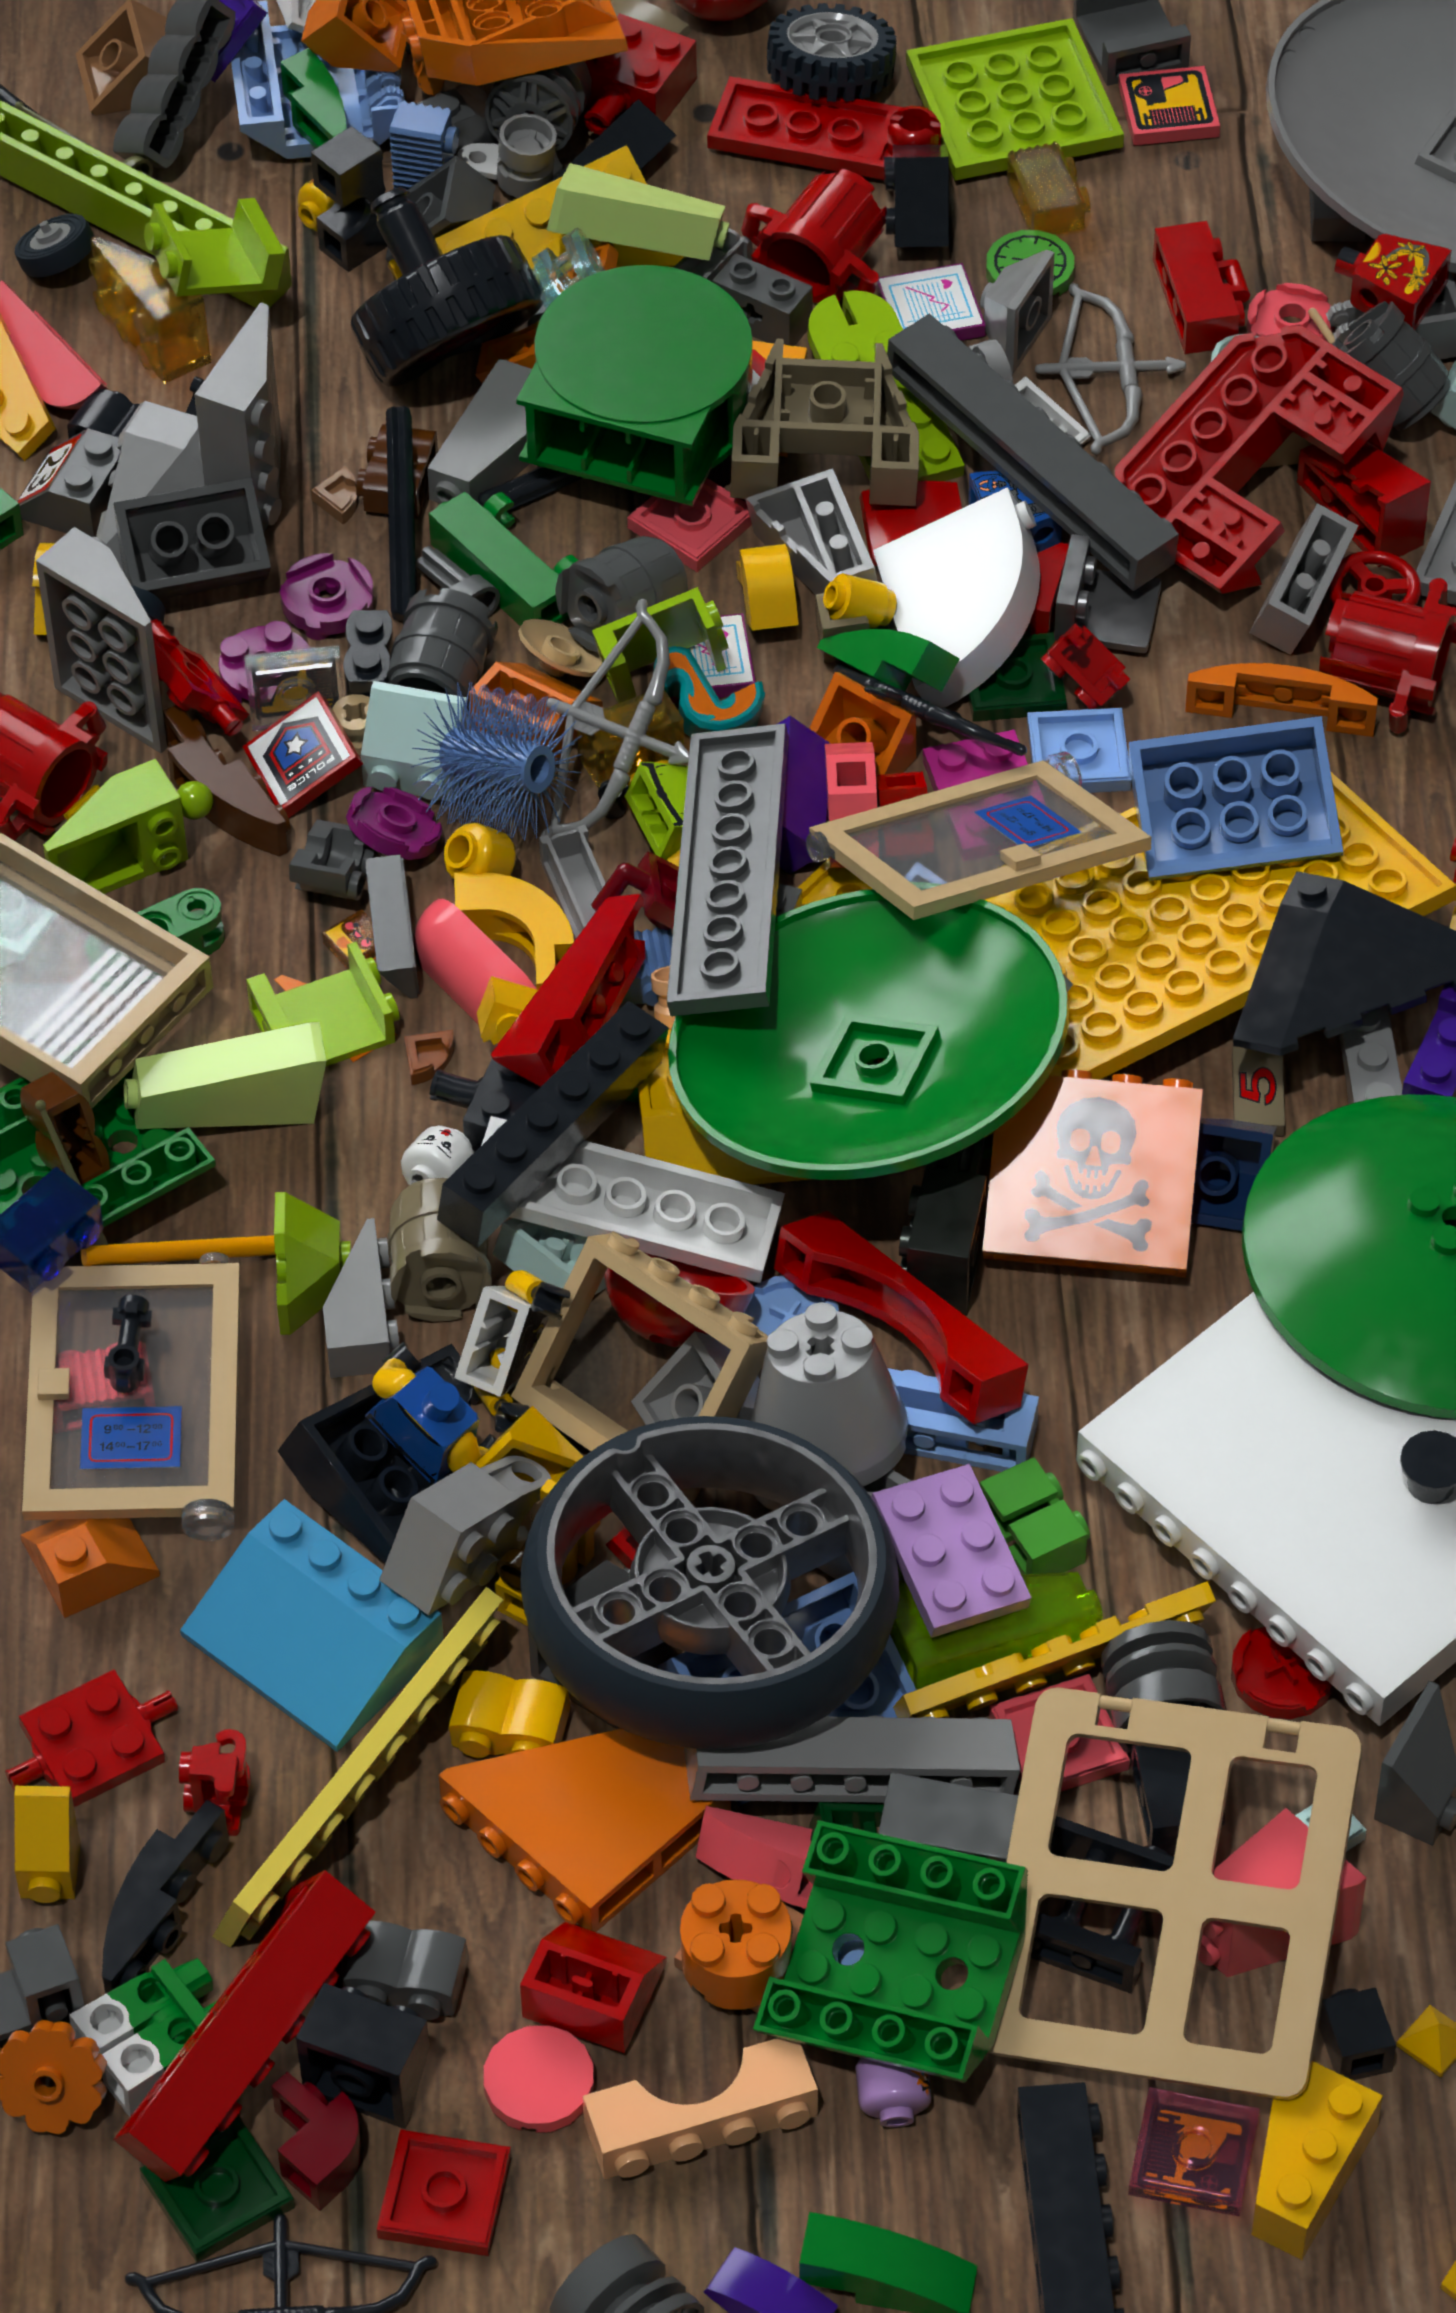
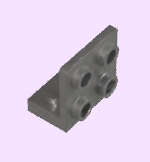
(1103, 602)

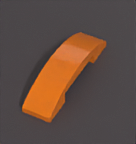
(1282, 688)

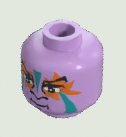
(891, 2092)

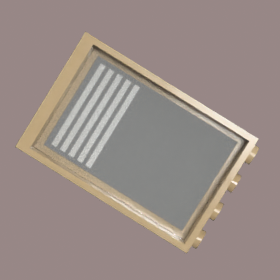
(84, 977)

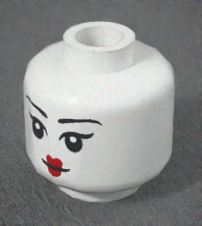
(435, 1154)

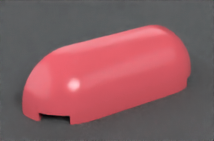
(51, 363)
(461, 956)

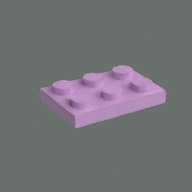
(951, 1551)

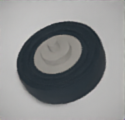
(54, 245)

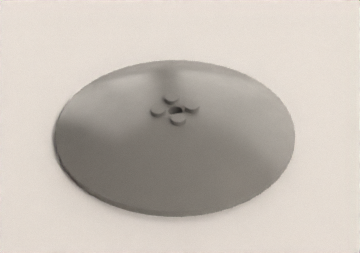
(1371, 113)

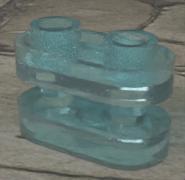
(552, 270)

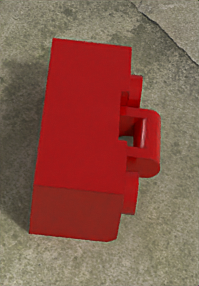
(1192, 277)

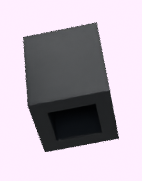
(1357, 2033)

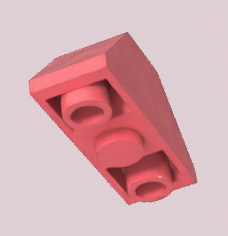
(849, 781)

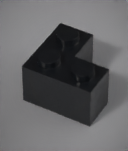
(920, 195)

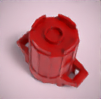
(821, 234)
(1392, 648)
(45, 764)

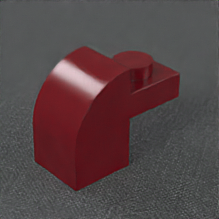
(327, 2142)

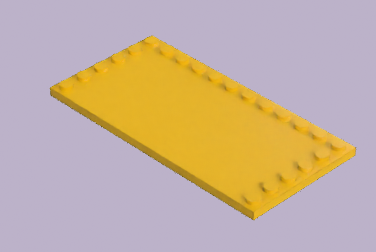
(1186, 949)

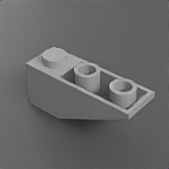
(356, 1309)

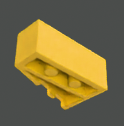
(1310, 2156)

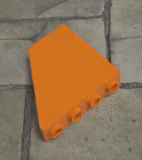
(581, 1818)

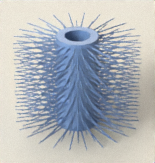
(497, 760)

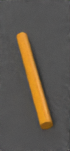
(177, 1250)

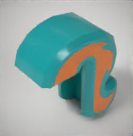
(699, 703)

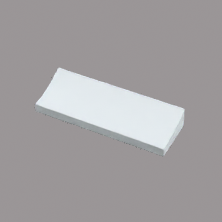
(660, 1205)

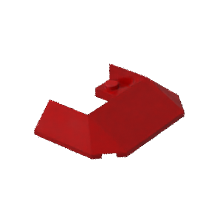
(1232, 424)

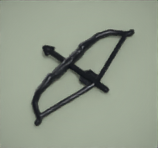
(931, 713)
(281, 2265)

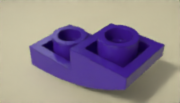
(758, 2286)

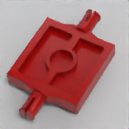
(195, 683)
(92, 1738)

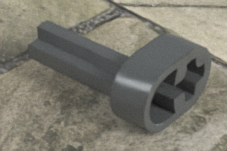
(449, 575)

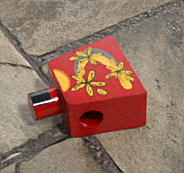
(1398, 272)

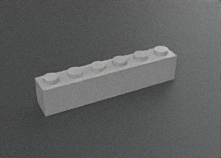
(854, 1760)

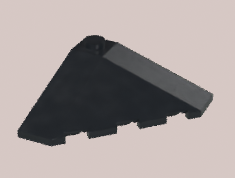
(1337, 958)
(356, 1468)

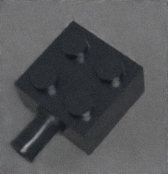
(495, 1095)

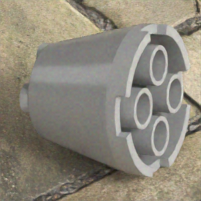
(833, 1391)

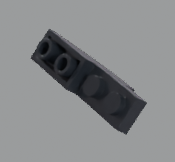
(146, 1908)

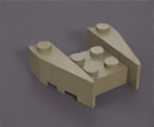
(828, 411)

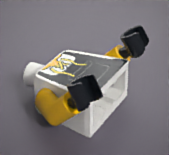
(503, 1339)

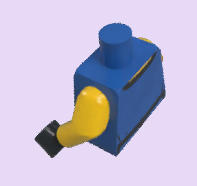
(425, 1417)

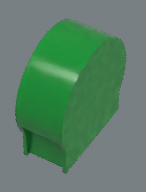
(638, 380)

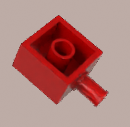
(654, 70)

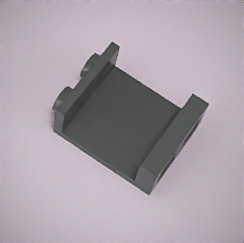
(1131, 37)

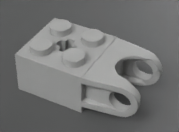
(461, 1531)

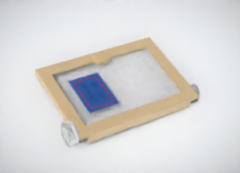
(979, 838)
(145, 1450)

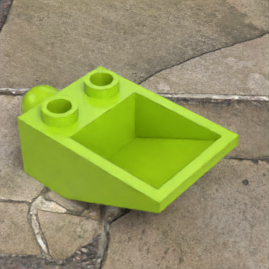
(129, 828)

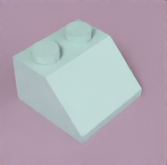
(392, 732)

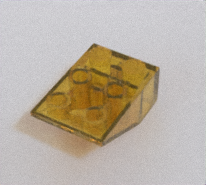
(162, 327)

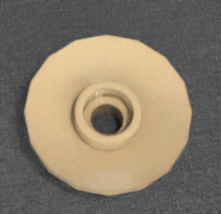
(558, 649)

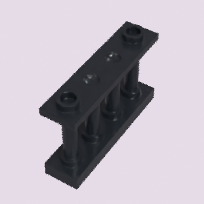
(1070, 1947)

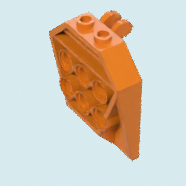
(505, 38)

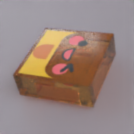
(352, 929)

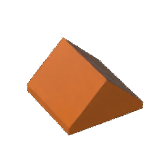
(856, 716)

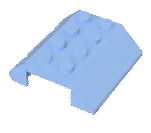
(266, 114)

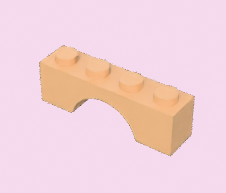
(639, 2130)

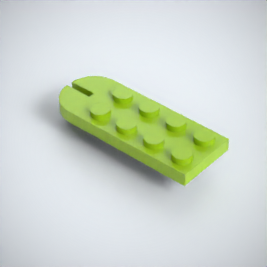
(852, 336)

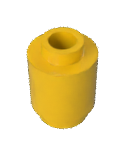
(857, 597)

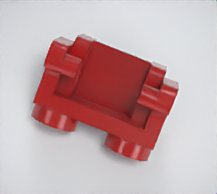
(1088, 664)
(217, 1777)

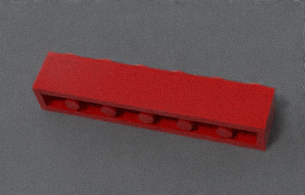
(245, 2027)

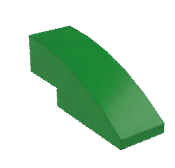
(313, 97)
(892, 656)
(884, 2267)

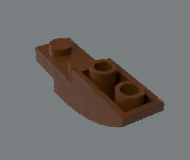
(239, 796)

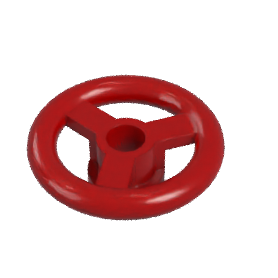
(1374, 583)

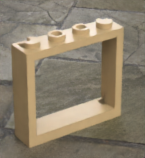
(661, 1282)

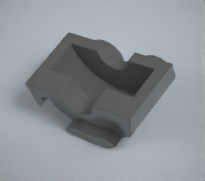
(331, 862)

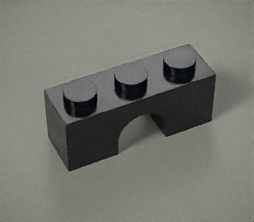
(352, 176)

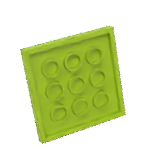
(1013, 95)

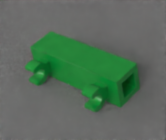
(482, 545)

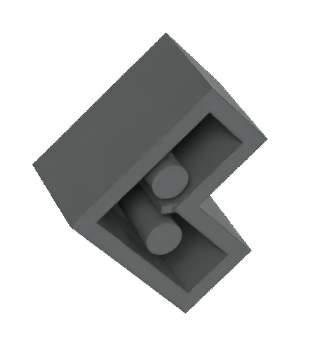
(39, 1983)

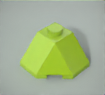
(307, 1259)

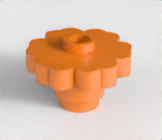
(51, 2076)

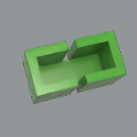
(1034, 1514)

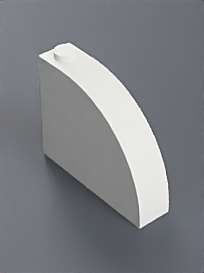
(966, 587)

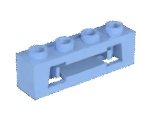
(945, 1434)

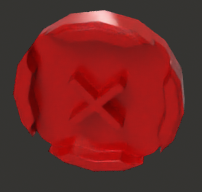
(1275, 1678)

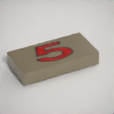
(1258, 1088)

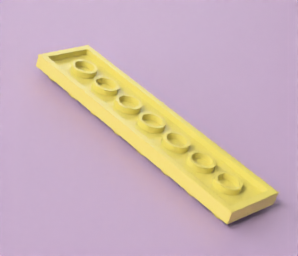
(359, 1771)

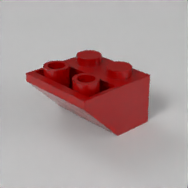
(590, 1985)

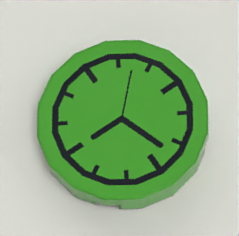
(1025, 243)

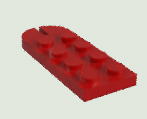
(833, 136)

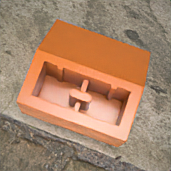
(527, 680)

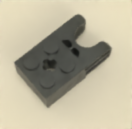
(947, 1226)

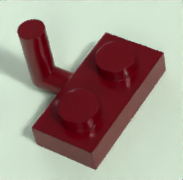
(655, 880)

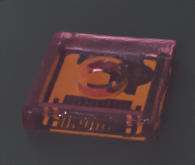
(1193, 2151)

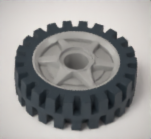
(831, 52)

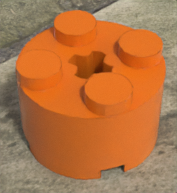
(735, 1940)

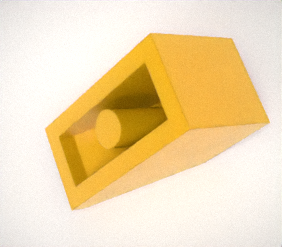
(45, 1843)

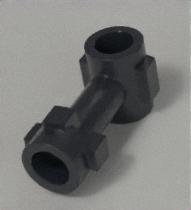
(123, 1362)

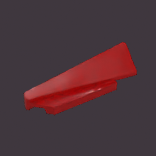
(577, 994)

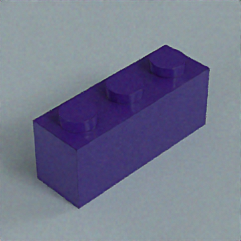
(804, 793)

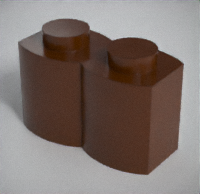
(373, 482)
(72, 1122)

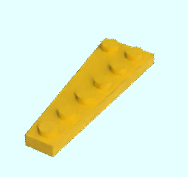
(979, 1685)

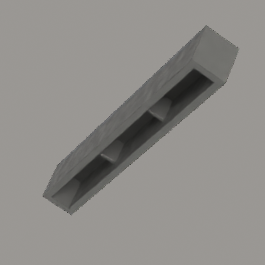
(1032, 451)

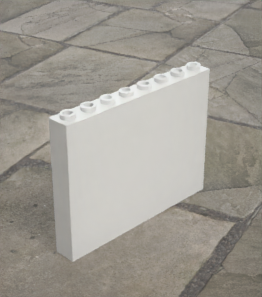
(1291, 1505)

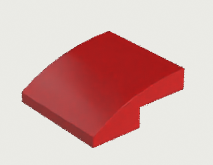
(891, 522)

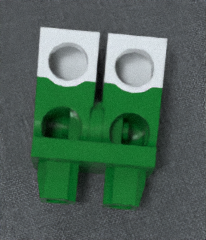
(144, 2026)

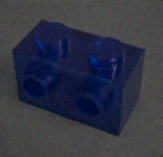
(47, 1229)

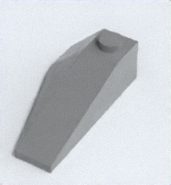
(156, 457)

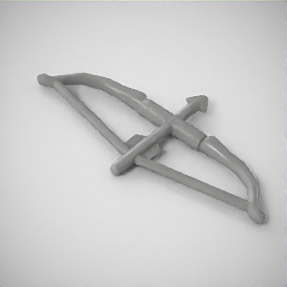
(1082, 367)
(591, 719)

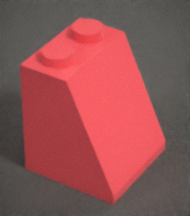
(1273, 1860)

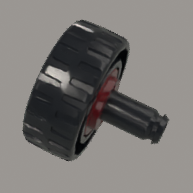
(442, 300)

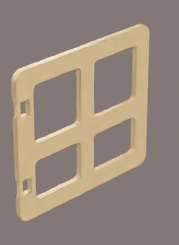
(1187, 1892)

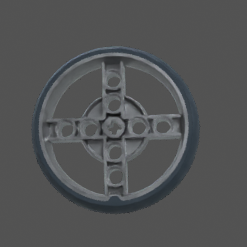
(709, 1582)

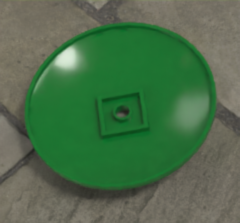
(952, 1001)
(1357, 1251)

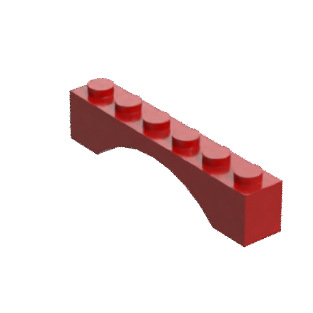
(838, 1264)

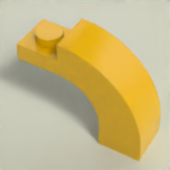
(516, 914)

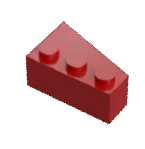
(1372, 492)

